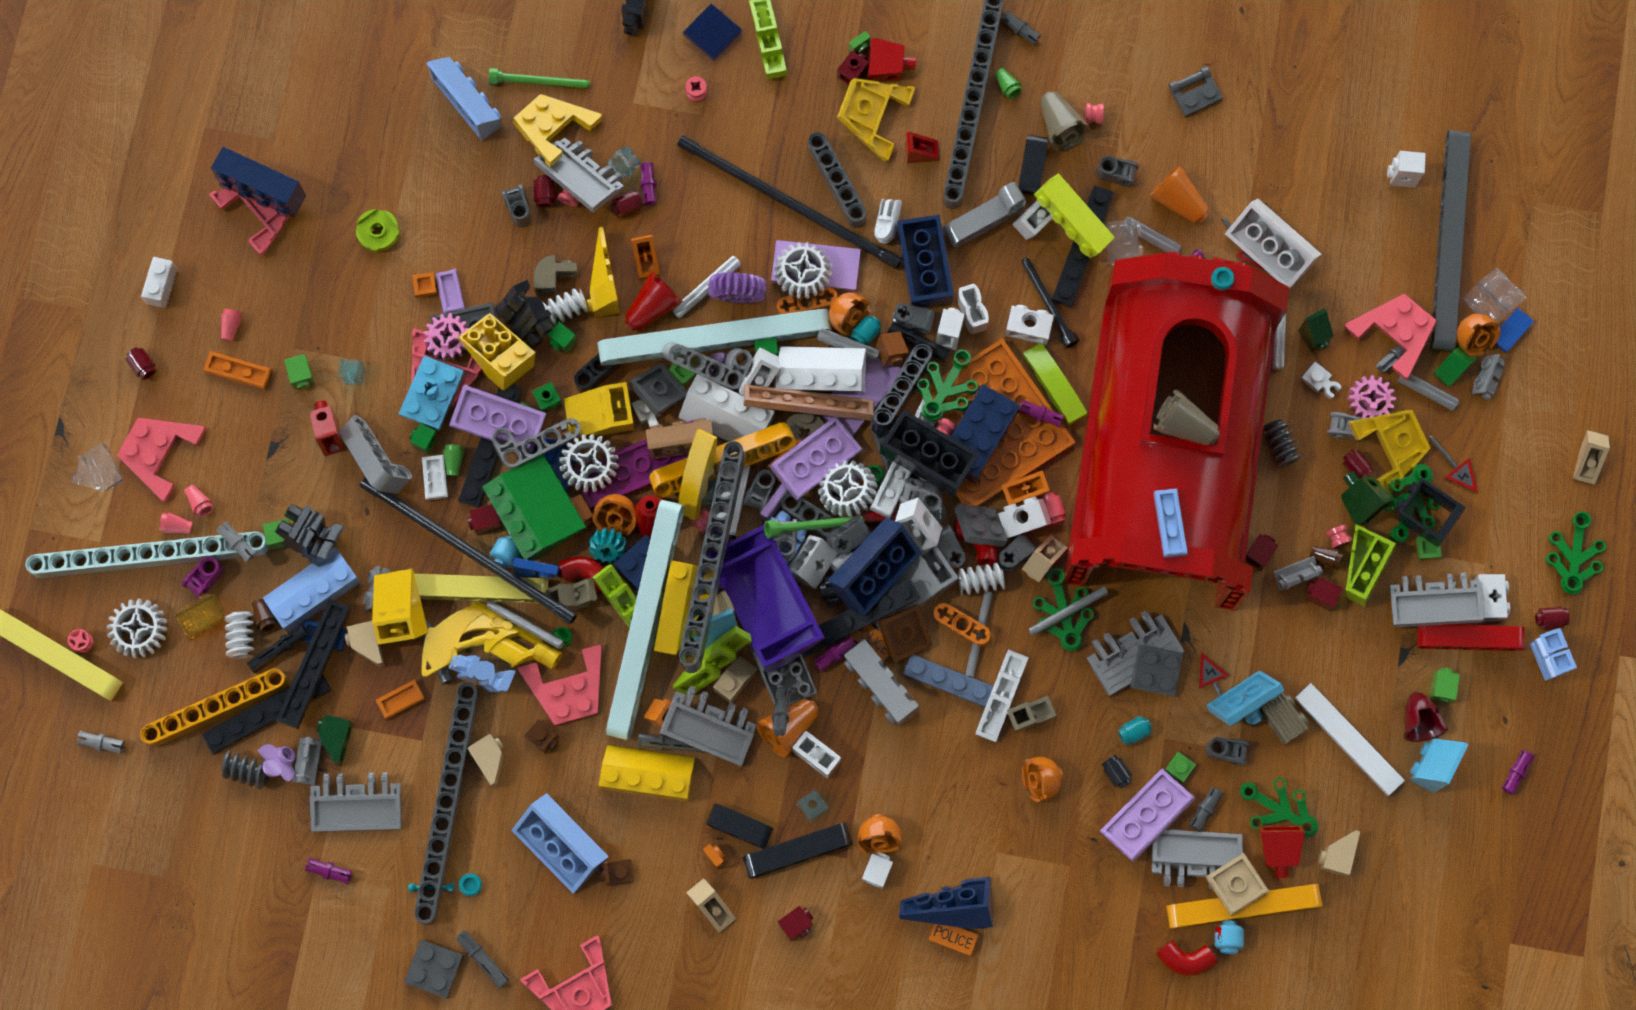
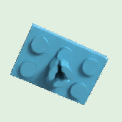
(431, 393)
(1246, 699)

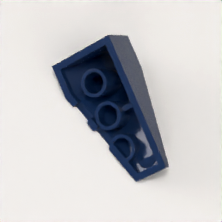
(961, 906)

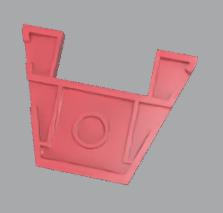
(268, 217)
(1403, 323)
(419, 350)
(148, 447)
(568, 697)
(581, 992)

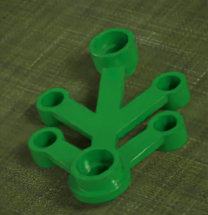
(945, 389)
(1416, 502)
(1575, 556)
(1068, 630)
(1281, 810)

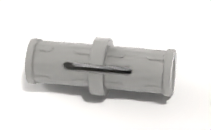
(236, 542)
(100, 742)

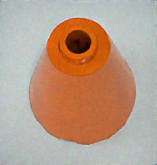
(1180, 196)
(800, 719)

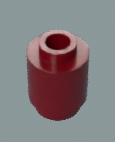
(544, 191)
(626, 203)
(141, 363)
(1358, 463)
(1552, 618)

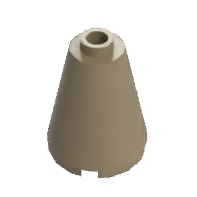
(1063, 123)
(1186, 421)

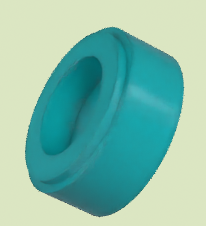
(1222, 278)
(470, 884)

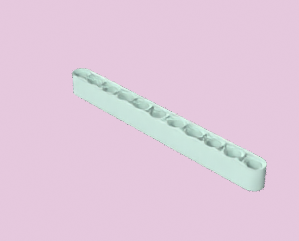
(714, 336)
(137, 555)
(645, 620)

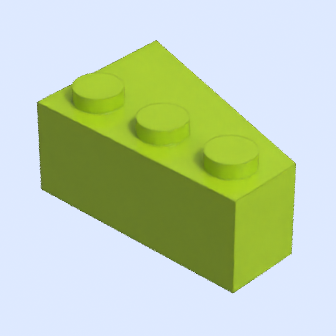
(1367, 562)

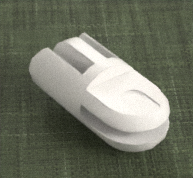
(887, 220)

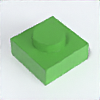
(860, 43)
(682, 374)
(1427, 550)
(1180, 767)

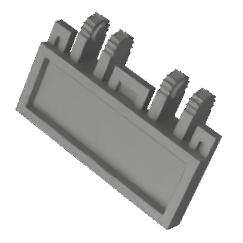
(581, 176)
(1436, 604)
(1117, 669)
(710, 729)
(356, 808)
(1194, 851)

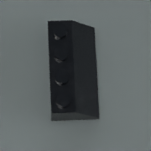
(928, 453)

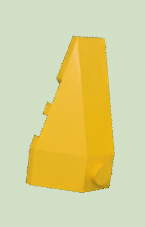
(676, 606)

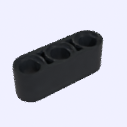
(1032, 164)
(595, 377)
(739, 826)

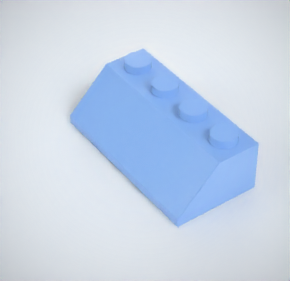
(465, 97)
(310, 591)
(559, 843)

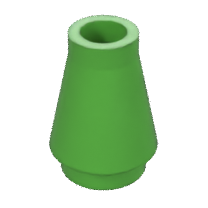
(1009, 85)
(453, 458)

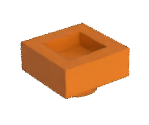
(424, 284)
(714, 855)

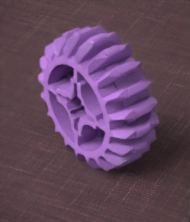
(737, 287)

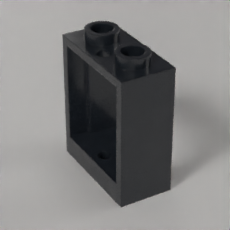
(1440, 498)

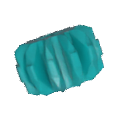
(607, 545)

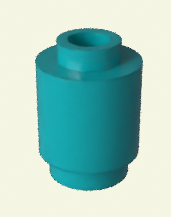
(866, 330)
(1135, 730)

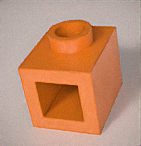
(657, 712)

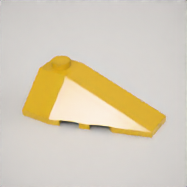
(602, 287)

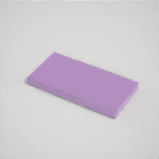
(843, 260)
(876, 386)
(485, 413)
(808, 461)
(1147, 815)

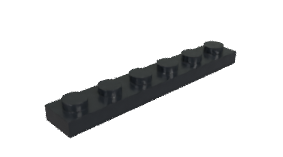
(1076, 260)
(484, 460)
(850, 621)
(313, 664)
(253, 719)

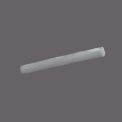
(1067, 611)
(983, 615)
(525, 624)

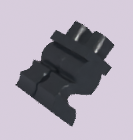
(634, 16)
(525, 314)
(305, 530)

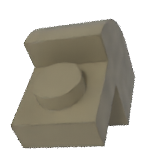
(549, 270)
(574, 595)
(1031, 714)

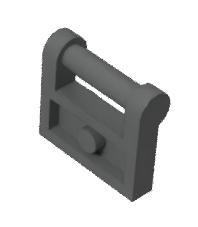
(1198, 98)

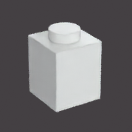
(877, 870)

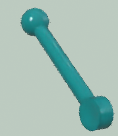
(449, 887)

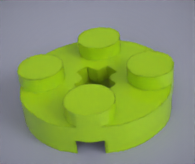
(376, 242)

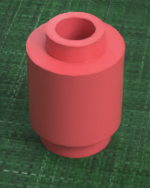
(1055, 508)

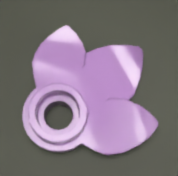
(278, 761)

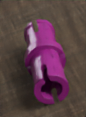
(648, 184)
(1041, 413)
(835, 653)
(1517, 772)
(328, 870)

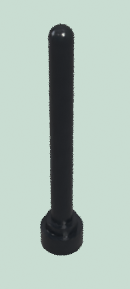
(1069, 338)

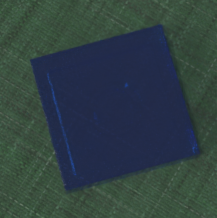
(712, 32)

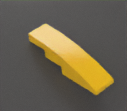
(696, 473)

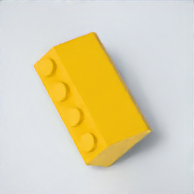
(647, 773)

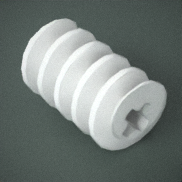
(566, 306)
(980, 578)
(238, 635)

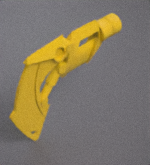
(444, 640)

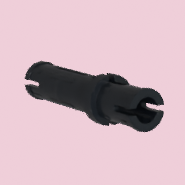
(942, 352)
(286, 643)

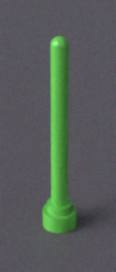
(497, 76)
(774, 529)

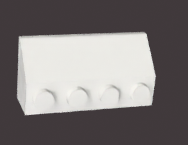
(1272, 243)
(822, 369)
(724, 409)

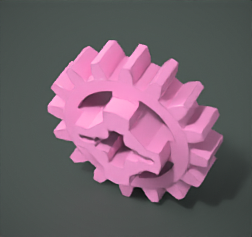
(439, 334)
(1377, 391)

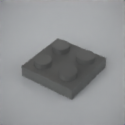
(658, 389)
(980, 525)
(1156, 670)
(433, 969)

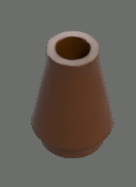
(1327, 556)
(263, 616)

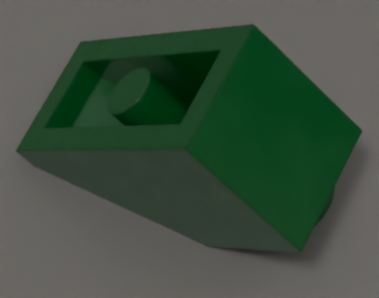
(1317, 331)
(335, 735)

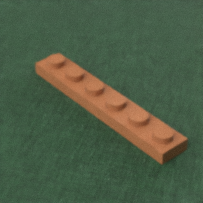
(808, 402)

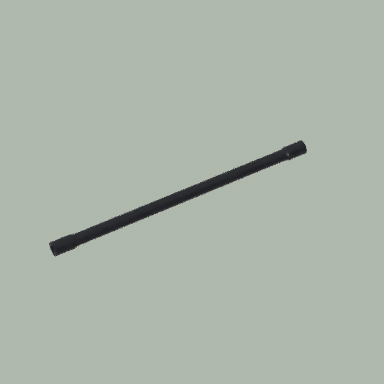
(882, 254)
(557, 608)

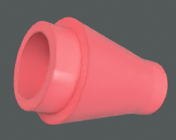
(229, 324)
(200, 503)
(174, 524)

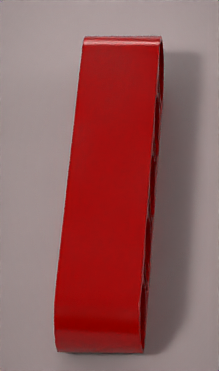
(1471, 637)

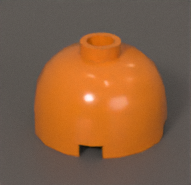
(847, 312)
(1477, 334)
(615, 512)
(1042, 778)
(879, 835)

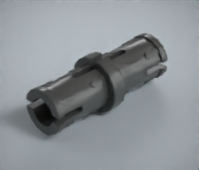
(1020, 27)
(1206, 809)

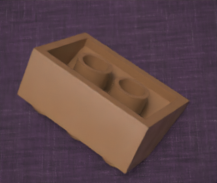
(674, 439)

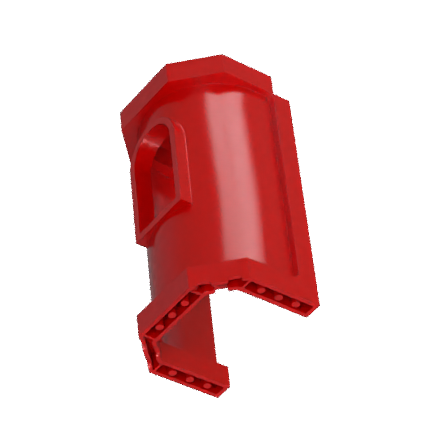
(1125, 463)

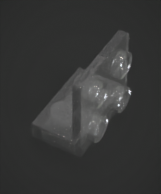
(1125, 241)
(1494, 296)

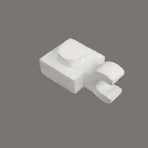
(644, 413)

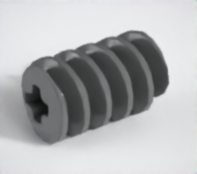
(1281, 443)
(243, 770)

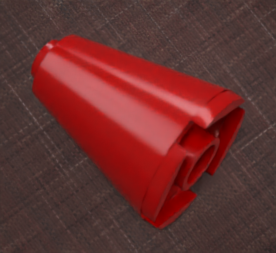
(651, 303)
(645, 514)

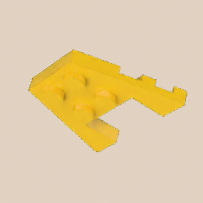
(864, 108)
(546, 118)
(1400, 439)

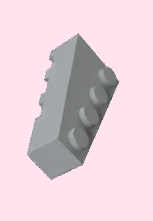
(881, 683)

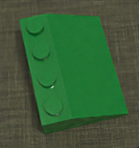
(534, 508)

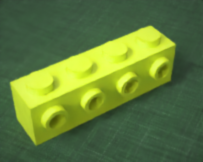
(1074, 216)

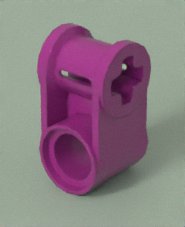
(202, 578)

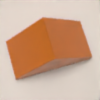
(645, 256)
(1026, 488)

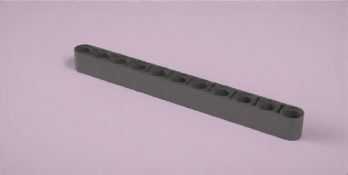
(971, 108)
(1450, 240)
(714, 565)
(449, 814)

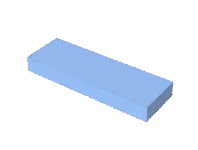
(1170, 523)

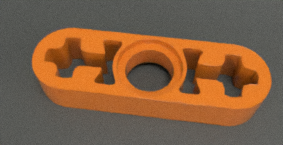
(790, 301)
(946, 622)

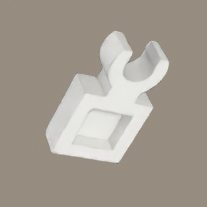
(1318, 378)

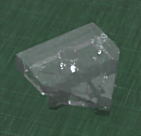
(97, 469)

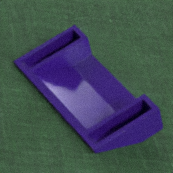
(767, 600)

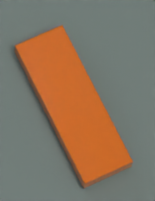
(237, 370)

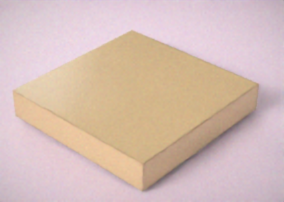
(1237, 884)

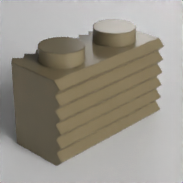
(1284, 718)

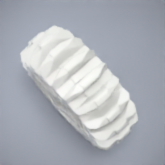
(810, 272)
(582, 458)
(844, 478)
(137, 618)

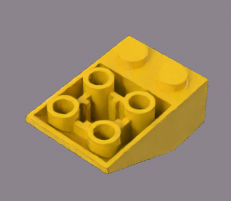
(498, 351)
(601, 410)
(397, 607)

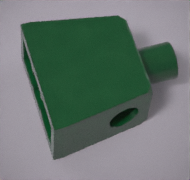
(1364, 498)

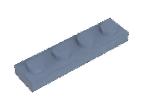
(948, 680)

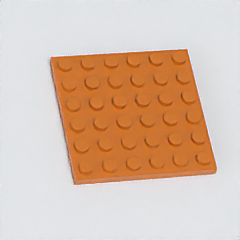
(1027, 441)

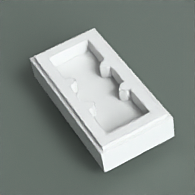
(434, 477)

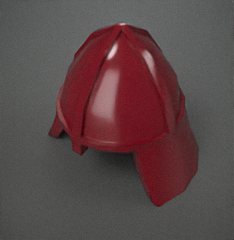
(1422, 719)

